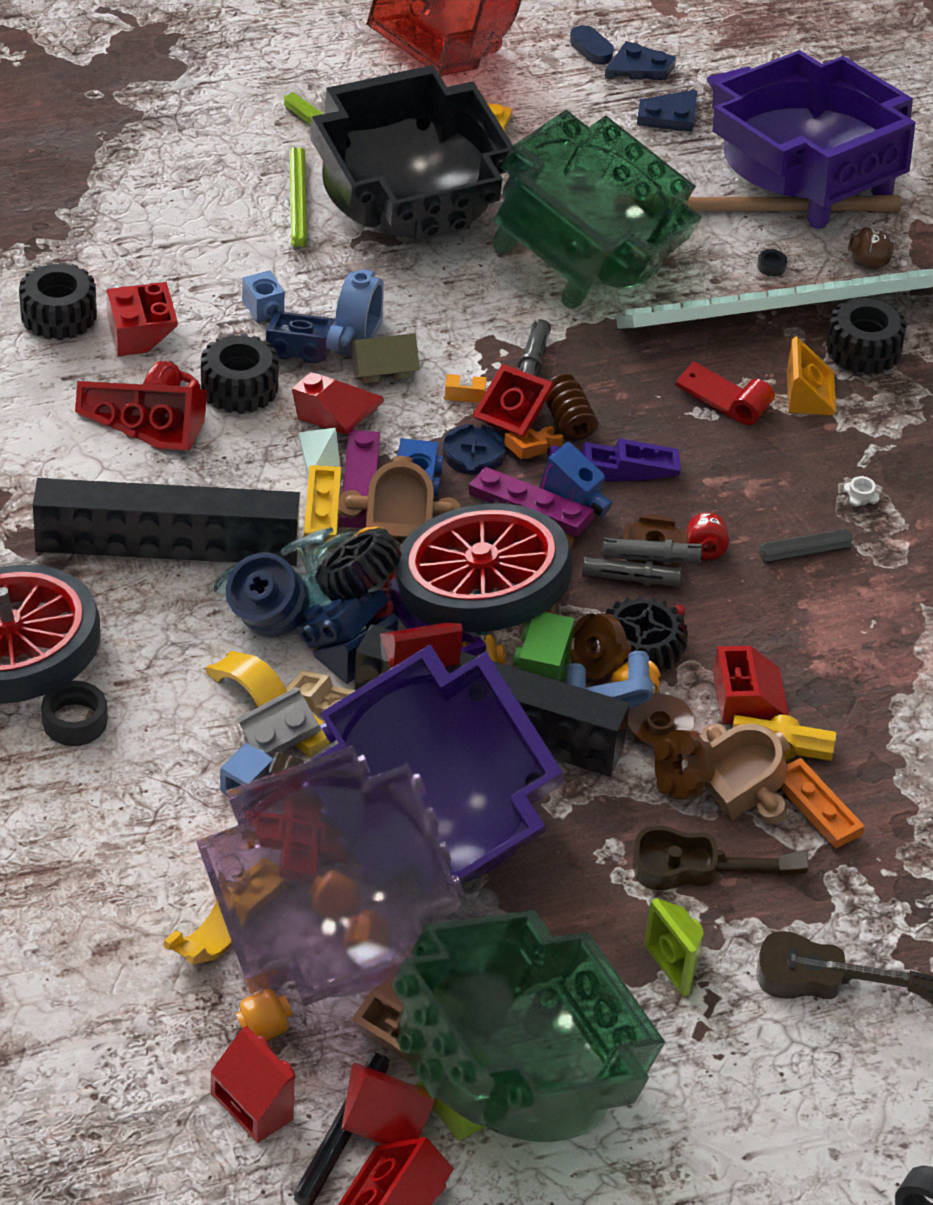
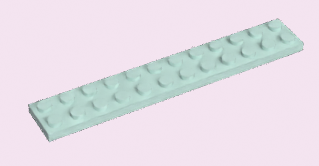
(776, 298)

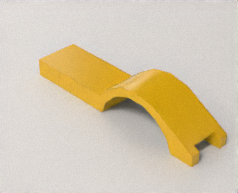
(263, 686)
(205, 943)

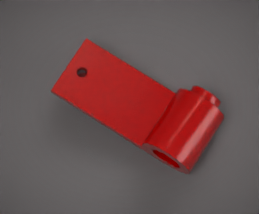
(740, 404)

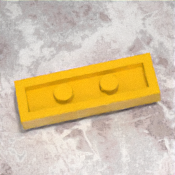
(322, 499)

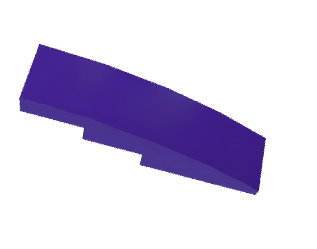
(631, 460)

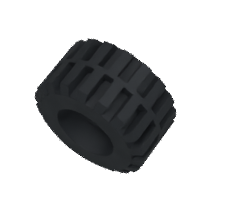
(58, 301)
(866, 335)
(239, 373)

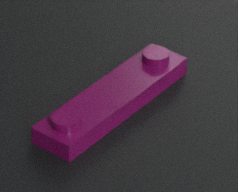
(359, 469)

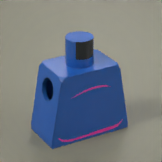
(575, 478)

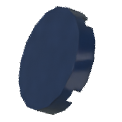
(473, 448)

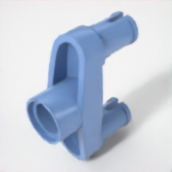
(635, 689)

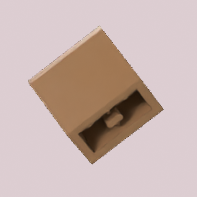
(380, 1017)

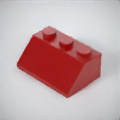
(400, 1175)

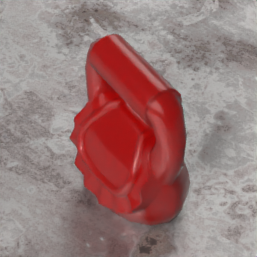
(169, 374)

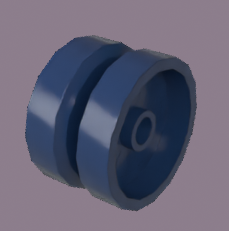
(267, 594)

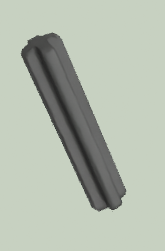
(805, 545)

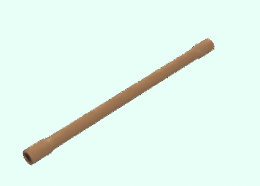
(874, 203)

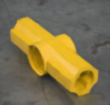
(802, 739)

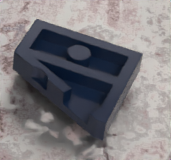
(640, 63)
(668, 111)

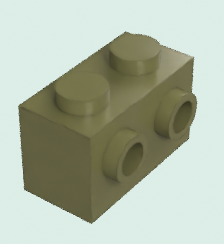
(385, 356)

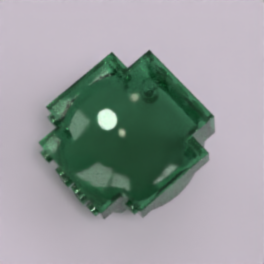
(593, 205)
(522, 1026)

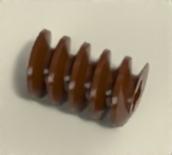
(571, 408)

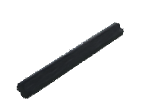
(330, 1148)

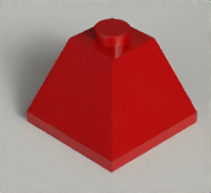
(513, 400)
(333, 403)

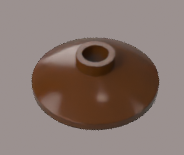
(659, 718)

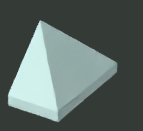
(320, 447)

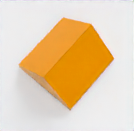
(809, 382)

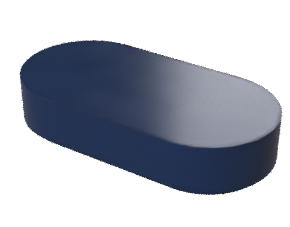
(591, 44)

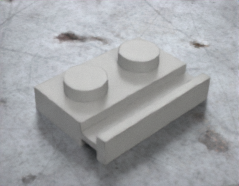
(280, 723)

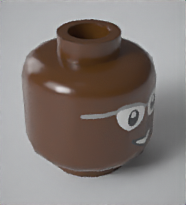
(871, 248)

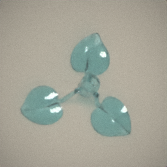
(318, 536)

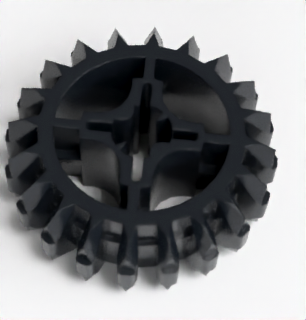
(358, 565)
(652, 629)

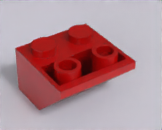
(140, 317)
(747, 684)
(254, 1085)

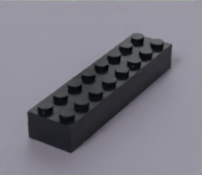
(163, 520)
(572, 721)

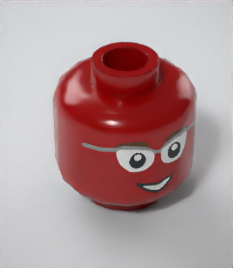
(709, 531)

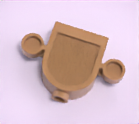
(397, 499)
(748, 770)

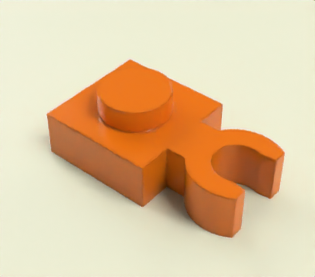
(533, 443)

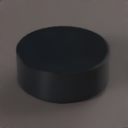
(772, 262)

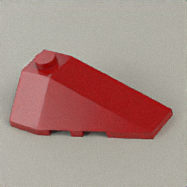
(152, 413)

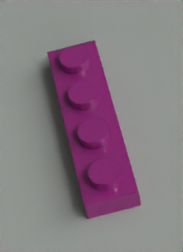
(566, 513)

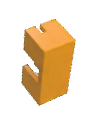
(462, 393)

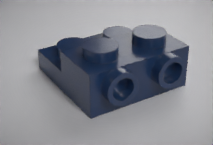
(299, 336)
(339, 619)

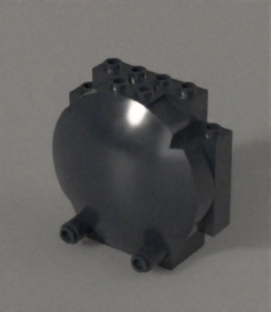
(410, 153)

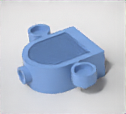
(357, 311)

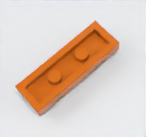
(820, 804)

